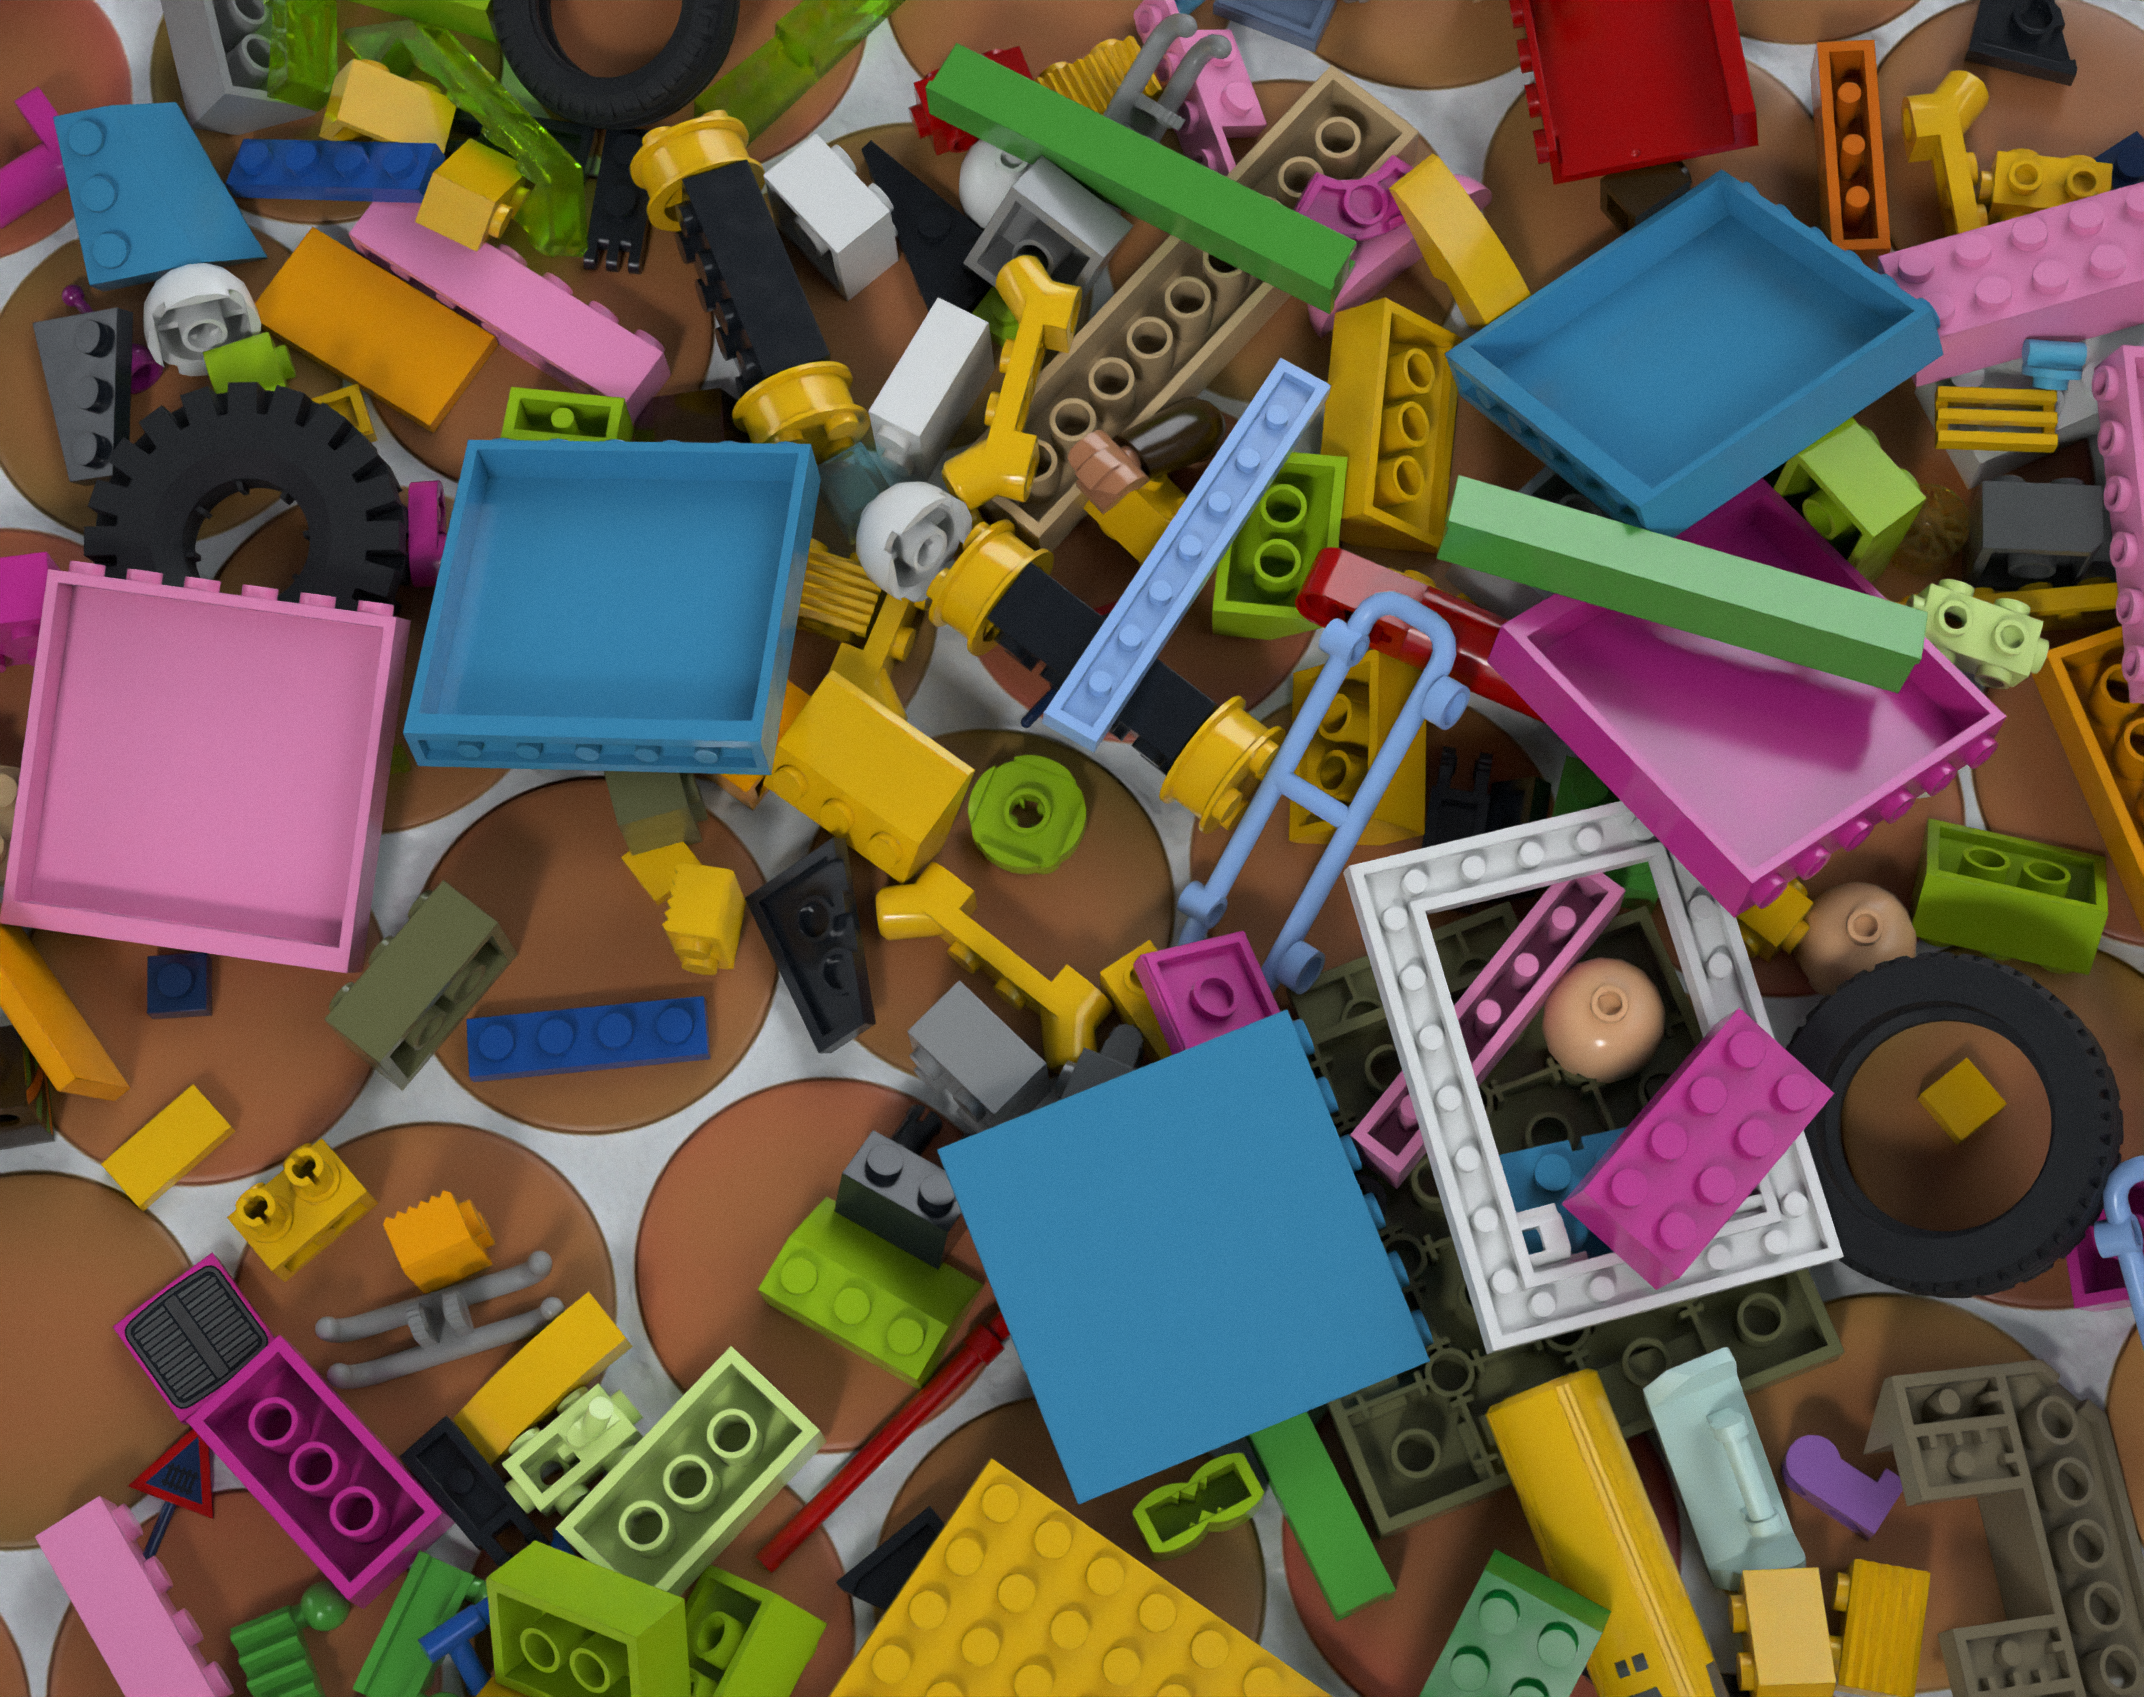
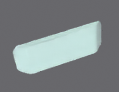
(1721, 1469)

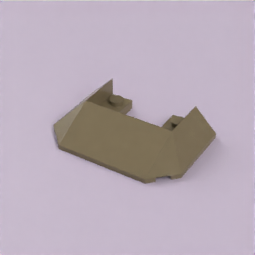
(2050, 1519)

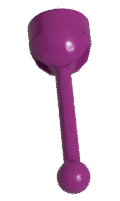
(144, 367)

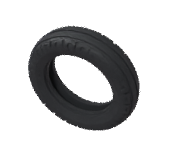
(623, 101)

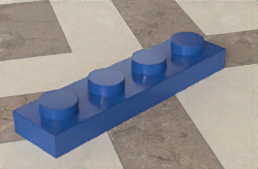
(333, 170)
(588, 1039)

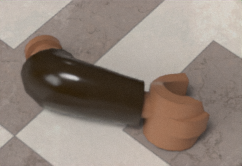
(1173, 439)

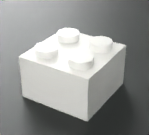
(833, 215)

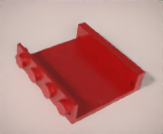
(1633, 83)

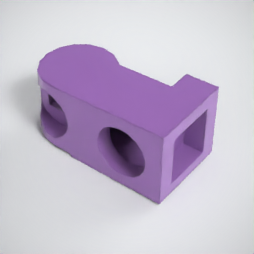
(1837, 1488)

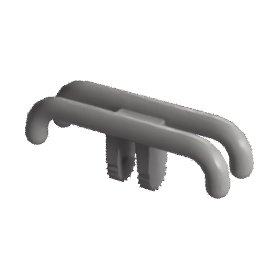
(1144, 114)
(441, 1325)

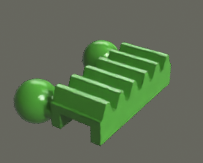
(425, 1601)
(275, 1647)

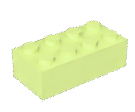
(694, 1478)

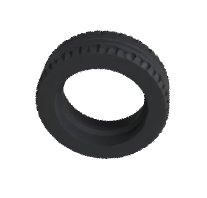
(2081, 1101)

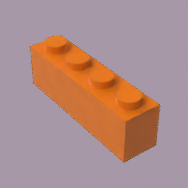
(1850, 148)

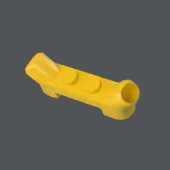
(1934, 132)
(1008, 457)
(888, 642)
(942, 907)

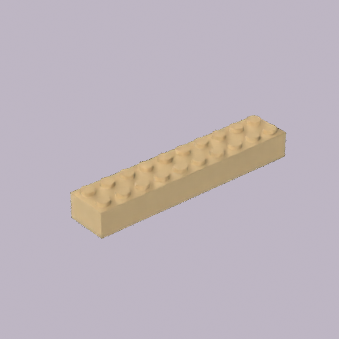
(1185, 308)

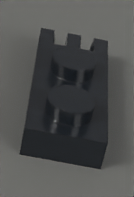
(619, 206)

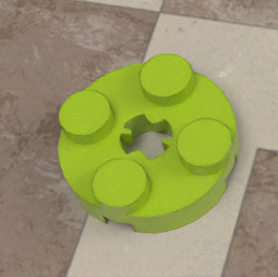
(1059, 803)

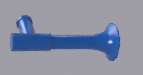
(455, 1633)

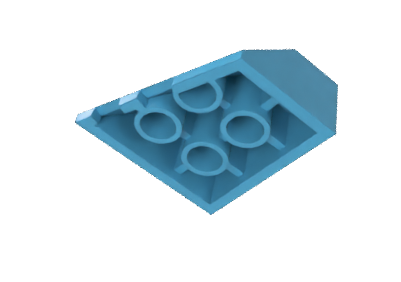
(147, 195)

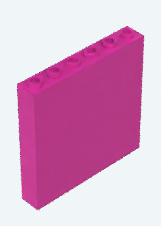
(1736, 753)

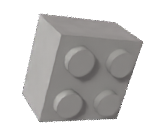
(1056, 222)
(977, 1060)

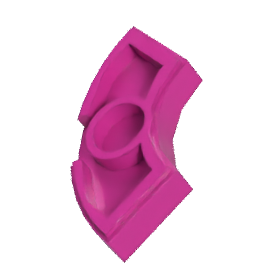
(1355, 207)

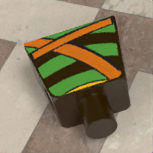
(23, 1094)

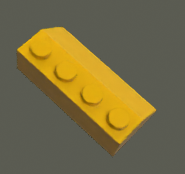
(1394, 422)

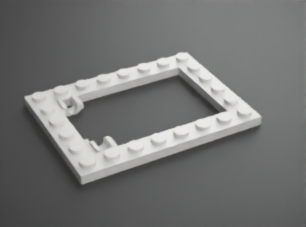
(1551, 1291)

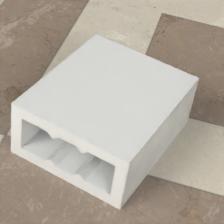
(931, 390)

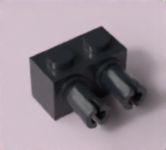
(901, 1193)

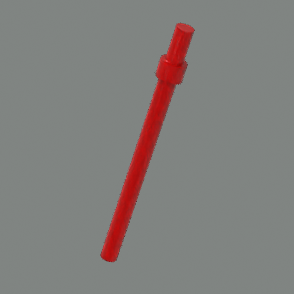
(980, 1347)

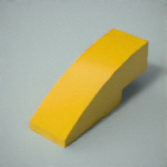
(1458, 243)
(540, 1377)

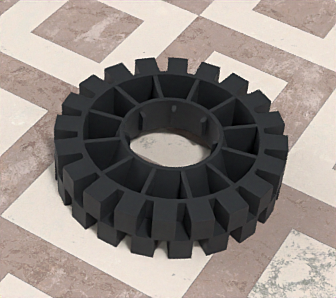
(244, 443)

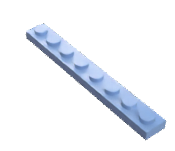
(1185, 556)

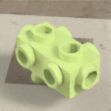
(1995, 639)
(584, 1439)

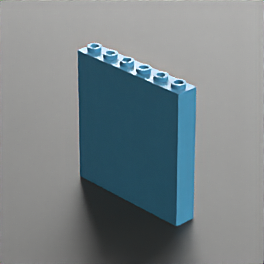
(1694, 355)
(615, 607)
(1185, 1255)

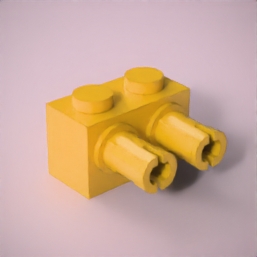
(301, 1209)

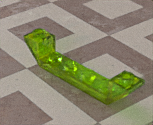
(556, 206)

